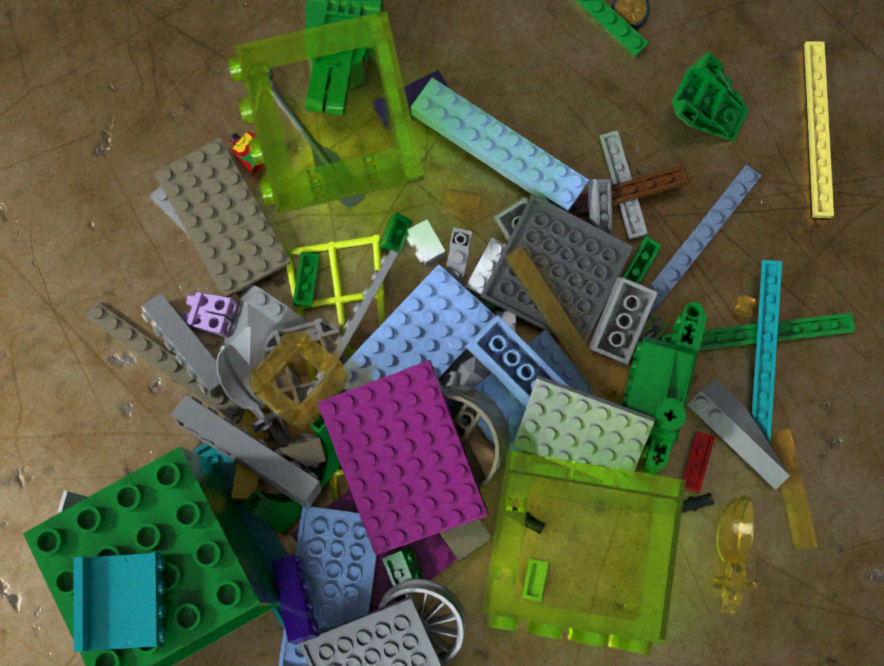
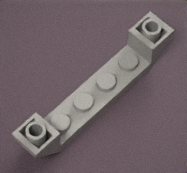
(458, 253)

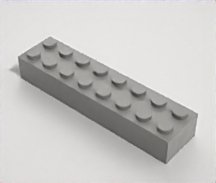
(247, 452)

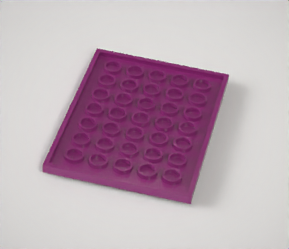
(403, 458)

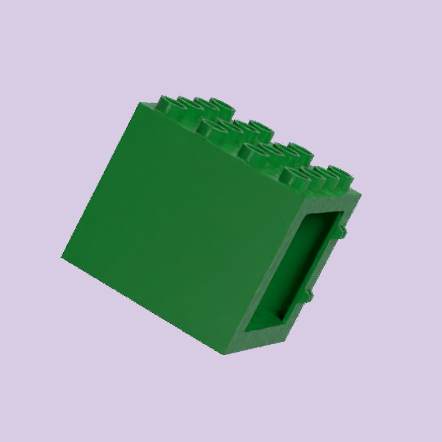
(188, 514)

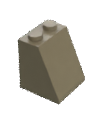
(465, 538)

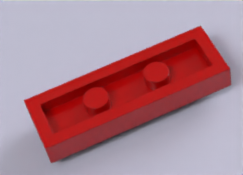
(697, 461)

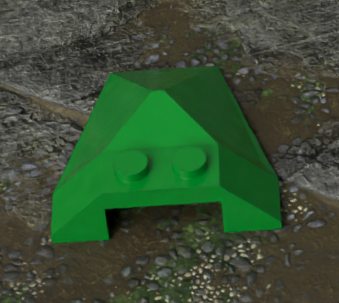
(709, 100)

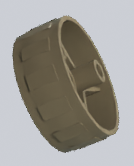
(477, 406)

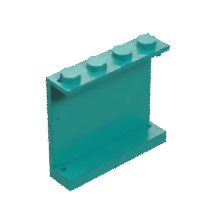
(119, 602)

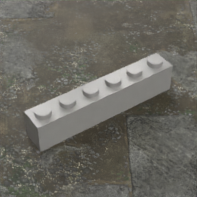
(183, 342)

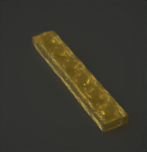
(794, 492)

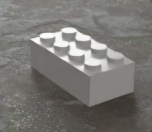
(622, 320)

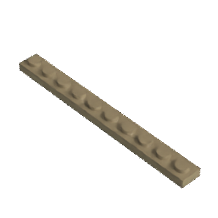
(160, 358)

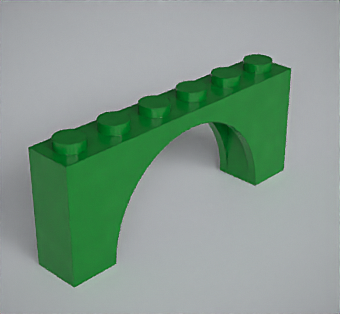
(280, 510)

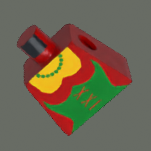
(242, 152)

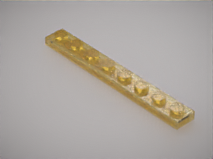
(555, 316)

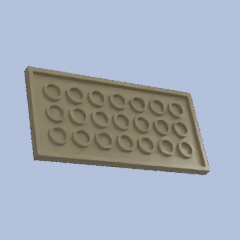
(222, 218)

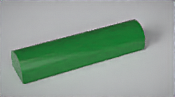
(642, 260)

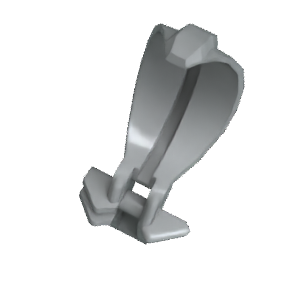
(234, 379)

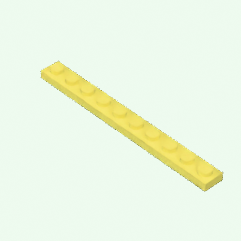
(818, 129)

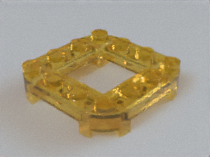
(278, 359)

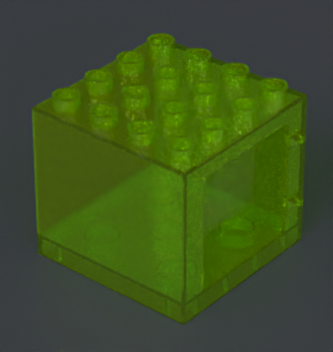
(339, 179)
(594, 485)

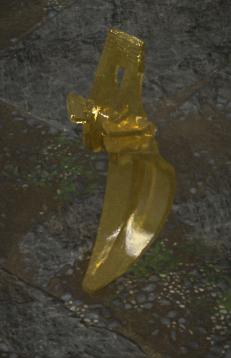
(734, 547)

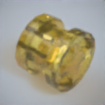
(745, 306)

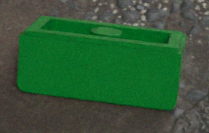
(395, 232)

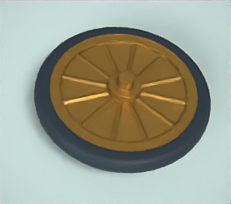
(632, 11)

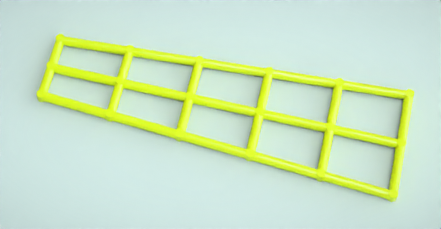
(339, 300)

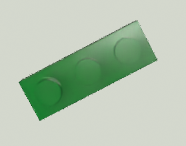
(306, 279)

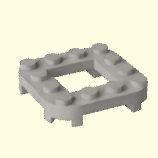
(318, 330)

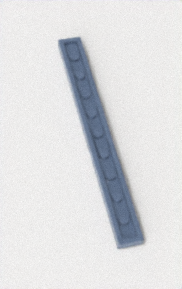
(703, 234)

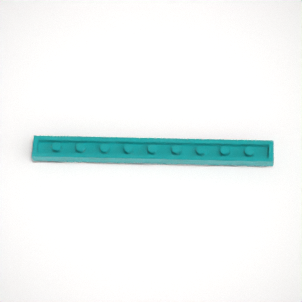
(766, 346)

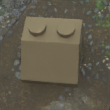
(305, 451)

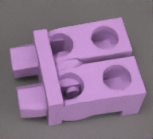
(210, 313)

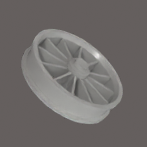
(446, 597)

